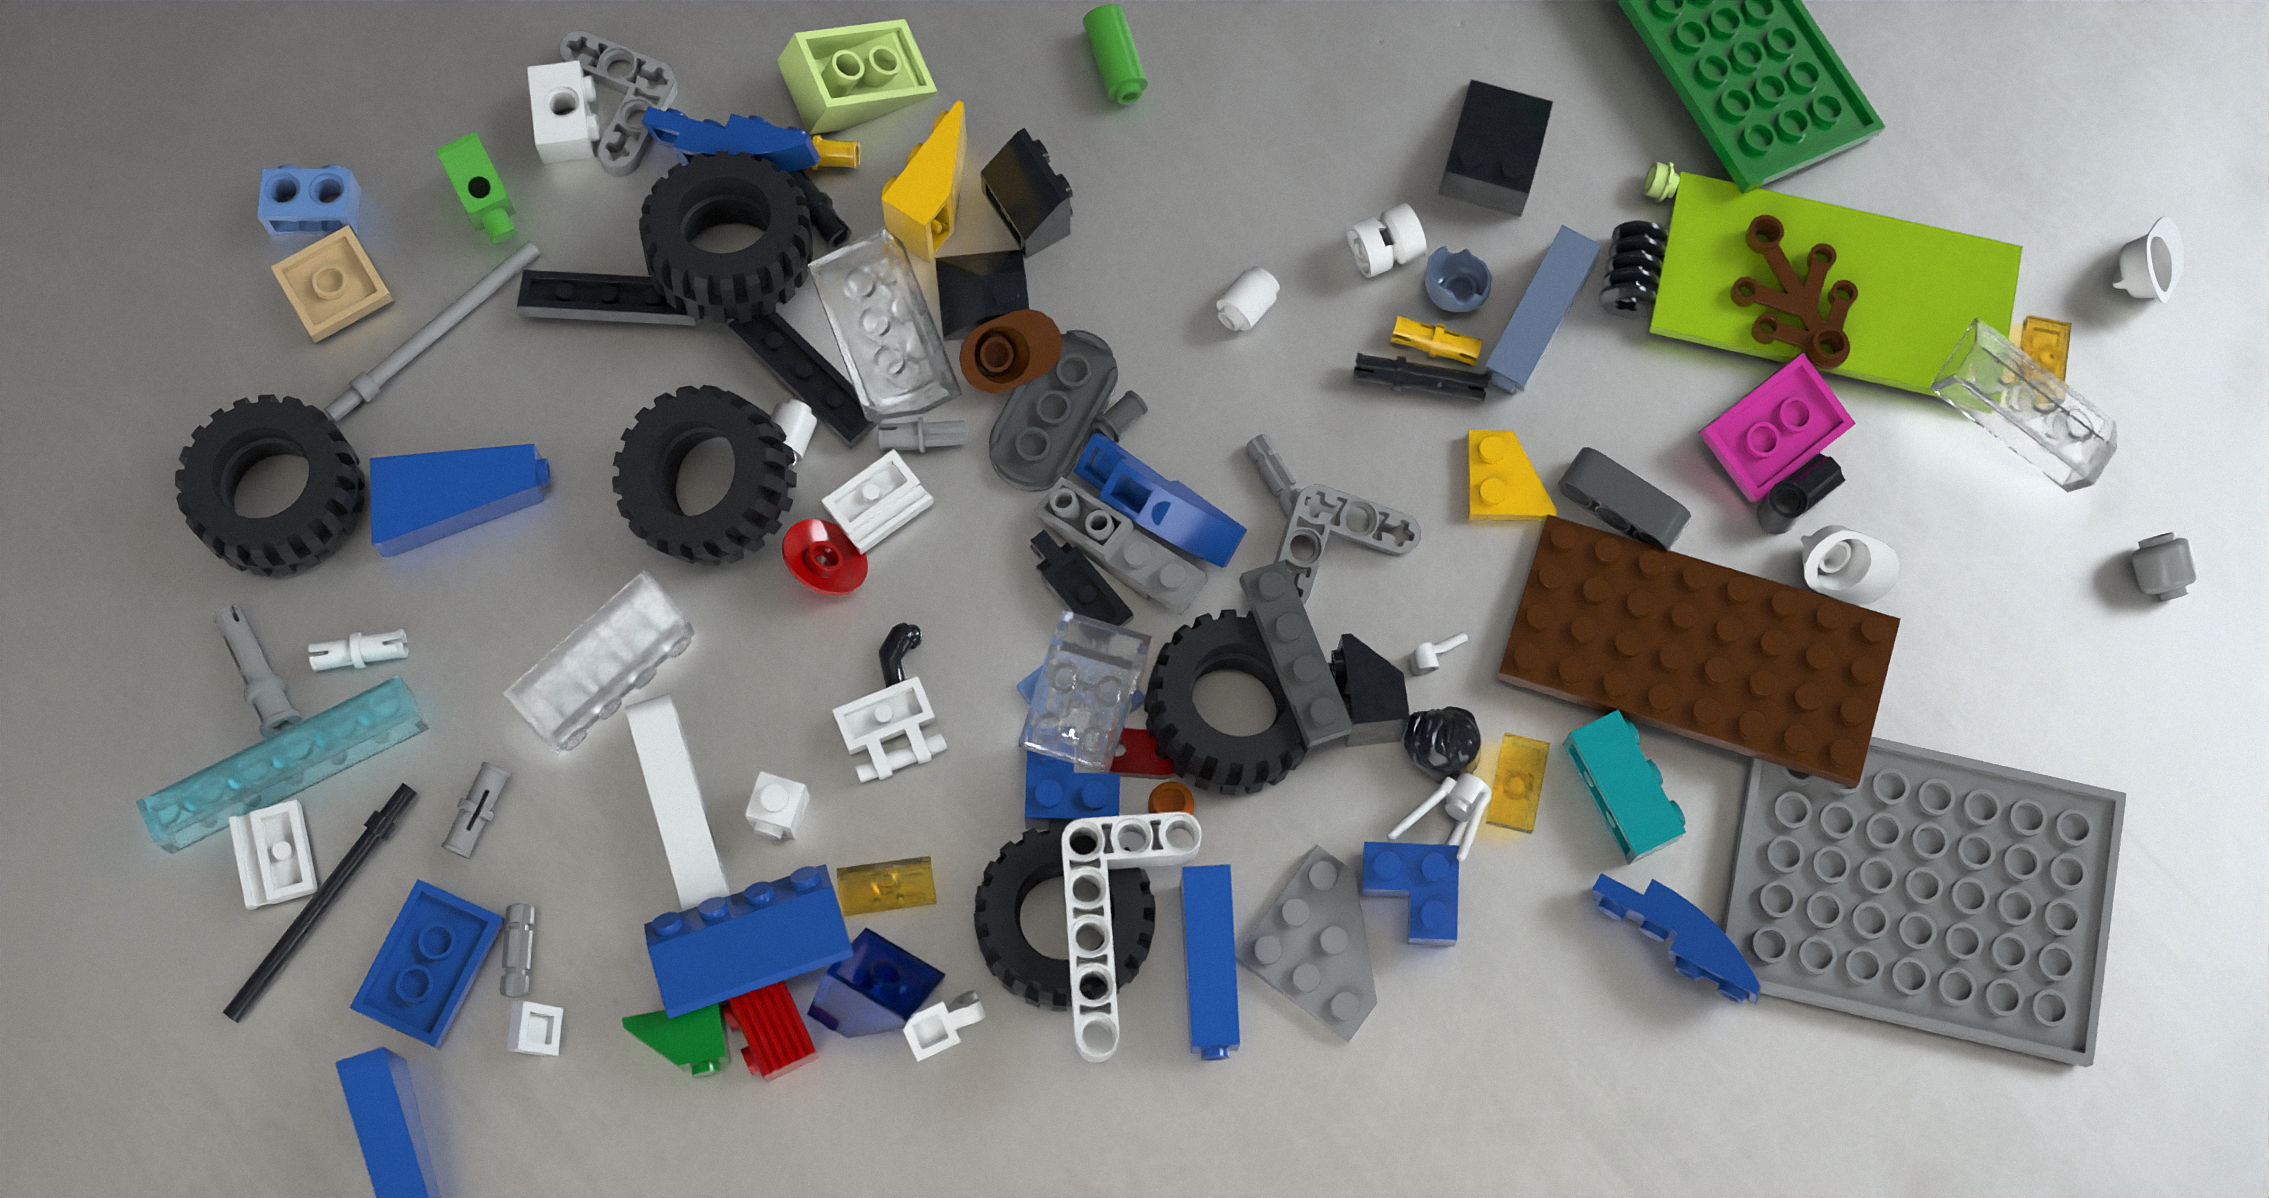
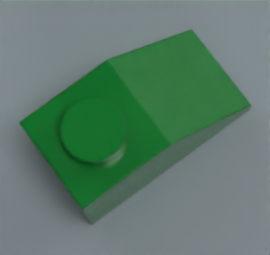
(688, 1041)

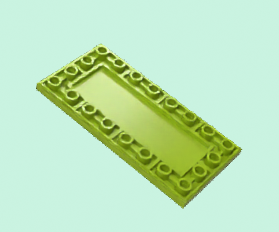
(1912, 280)

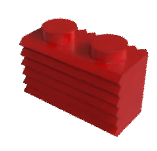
(772, 1031)

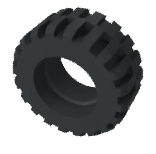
(718, 192)
(241, 440)
(653, 459)
(1185, 735)
(999, 927)

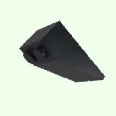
(1496, 148)

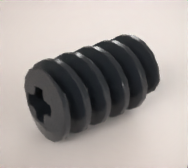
(1633, 268)

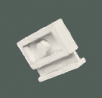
(877, 501)
(273, 854)

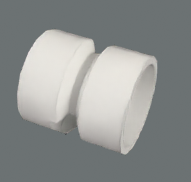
(1381, 242)

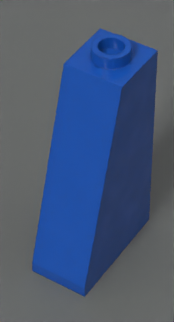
(450, 491)
(1210, 960)
(388, 1124)

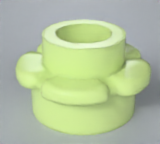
(1661, 181)

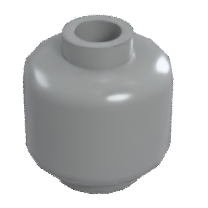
(2165, 566)

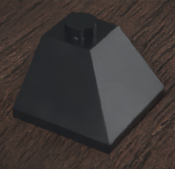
(979, 289)

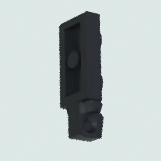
(1078, 582)

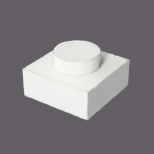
(535, 1028)

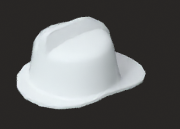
(2152, 263)
(1849, 565)

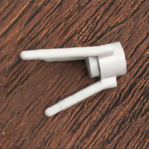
(1465, 803)

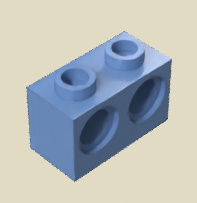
(307, 209)

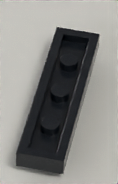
(596, 298)
(805, 374)

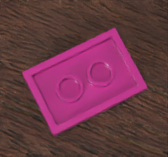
(1776, 428)

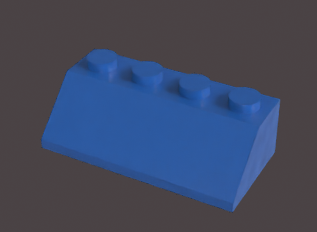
(747, 940)

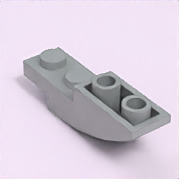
(1119, 548)

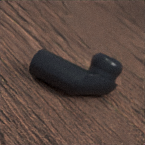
(893, 650)

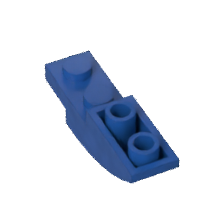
(787, 148)
(1159, 504)
(1698, 943)

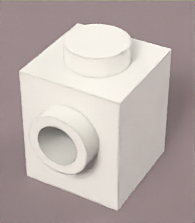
(777, 806)

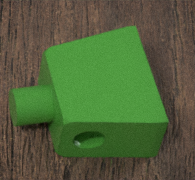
(478, 187)

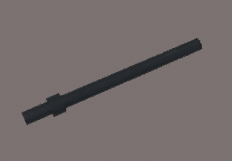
(379, 826)

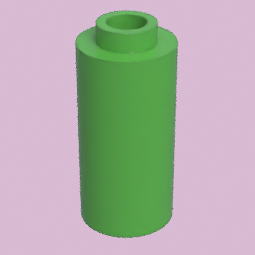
(1115, 53)

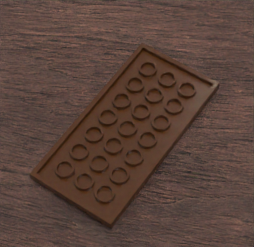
(1701, 650)

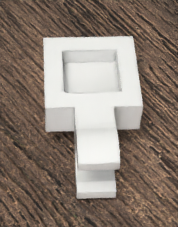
(936, 1025)

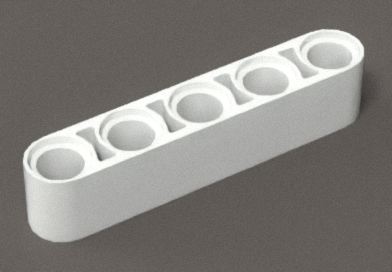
(677, 801)

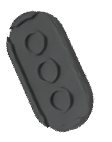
(1052, 415)

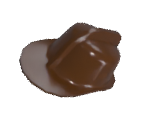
(1010, 350)

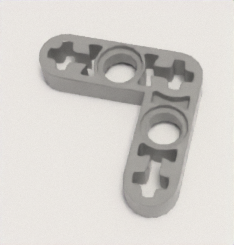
(637, 97)
(1319, 527)

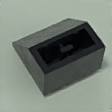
(1028, 194)
(1371, 693)

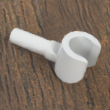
(1424, 657)

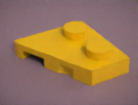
(1503, 479)

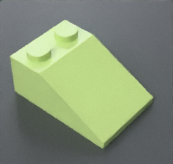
(853, 74)

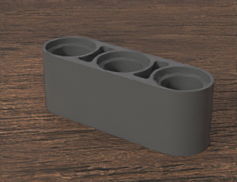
(1623, 499)

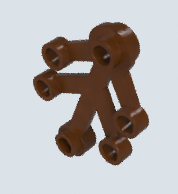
(1796, 299)

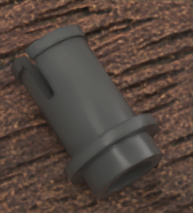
(1120, 416)

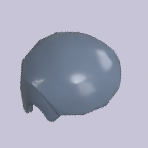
(1457, 280)

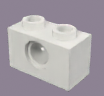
(551, 91)

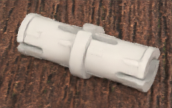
(358, 650)

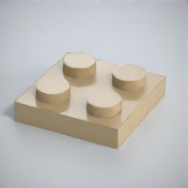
(331, 283)

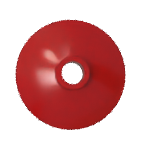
(823, 558)

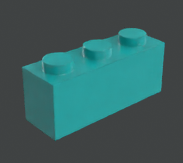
(1625, 786)

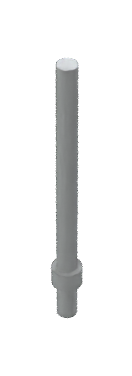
(367, 385)

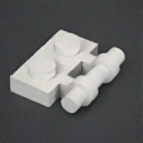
(886, 716)

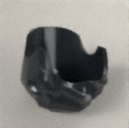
(1443, 742)

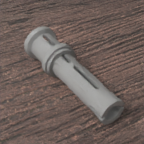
(262, 688)

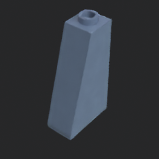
(1542, 309)

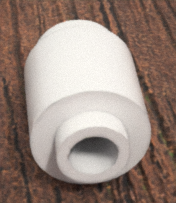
(1247, 299)
(797, 424)

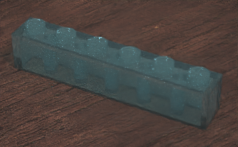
(282, 765)

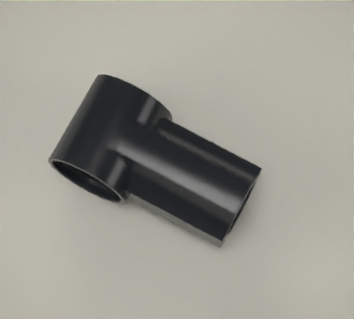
(1800, 493)

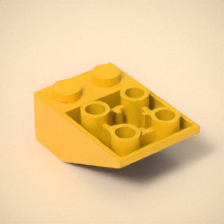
(924, 198)

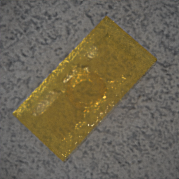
(2047, 343)
(1518, 783)
(886, 885)

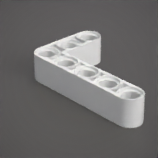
(1097, 914)

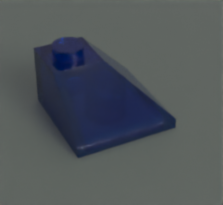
(874, 989)

